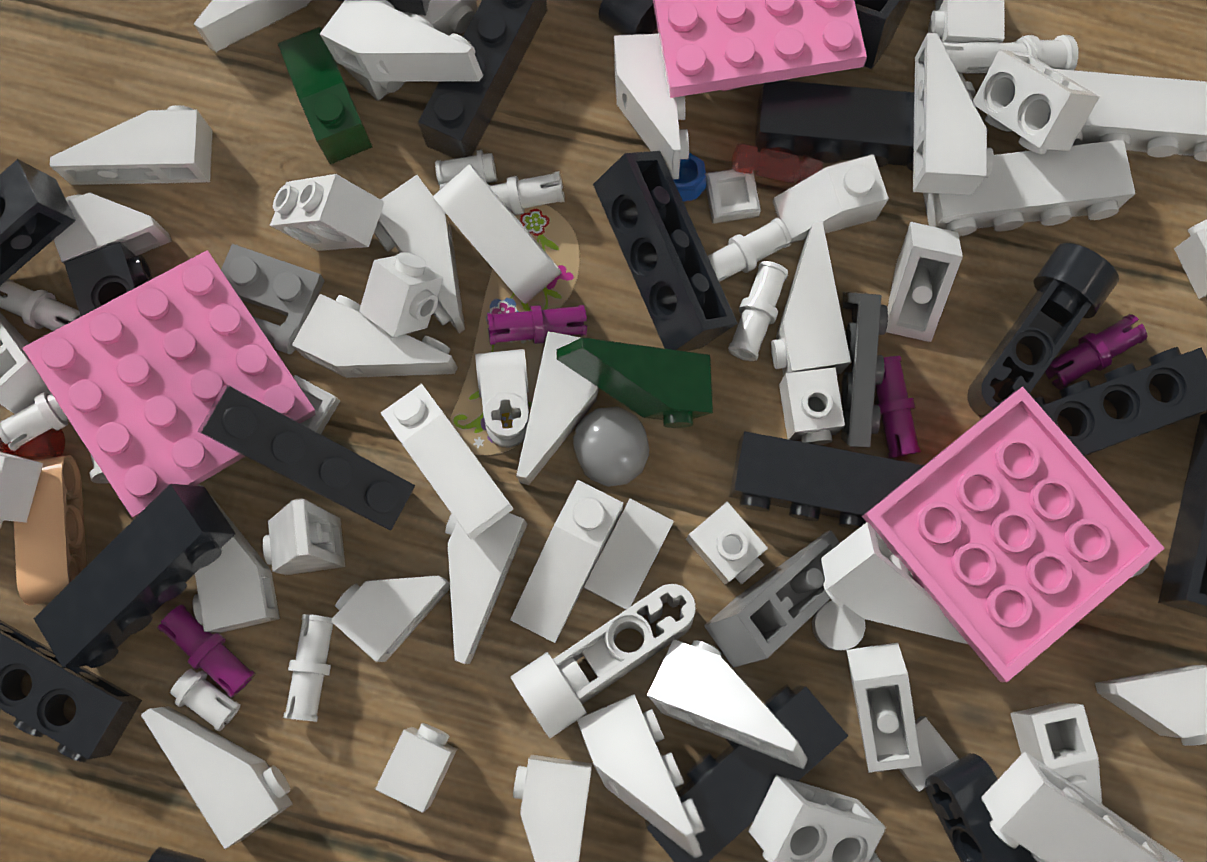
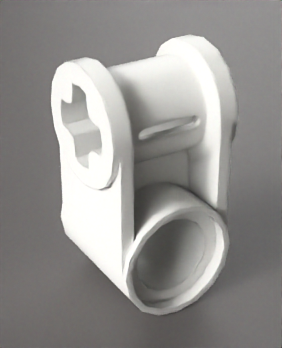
(504, 390)

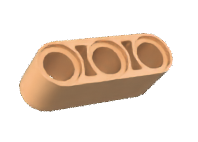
(52, 541)

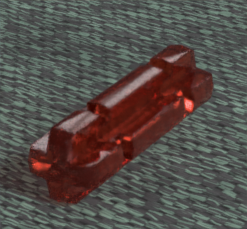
(773, 164)

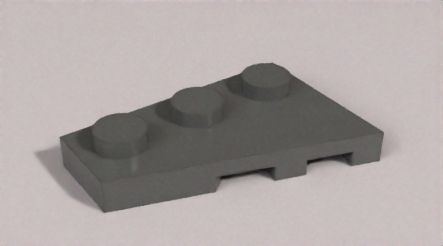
(858, 386)

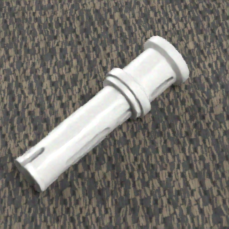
(979, 56)

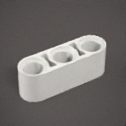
(497, 234)

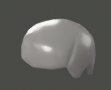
(611, 446)

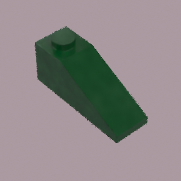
(324, 96)
(645, 378)

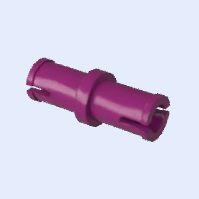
(536, 324)
(1096, 351)
(896, 410)
(206, 650)

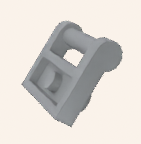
(274, 287)

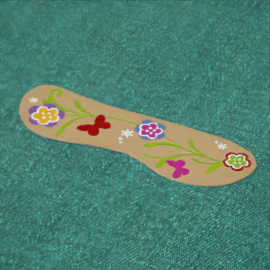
(561, 245)

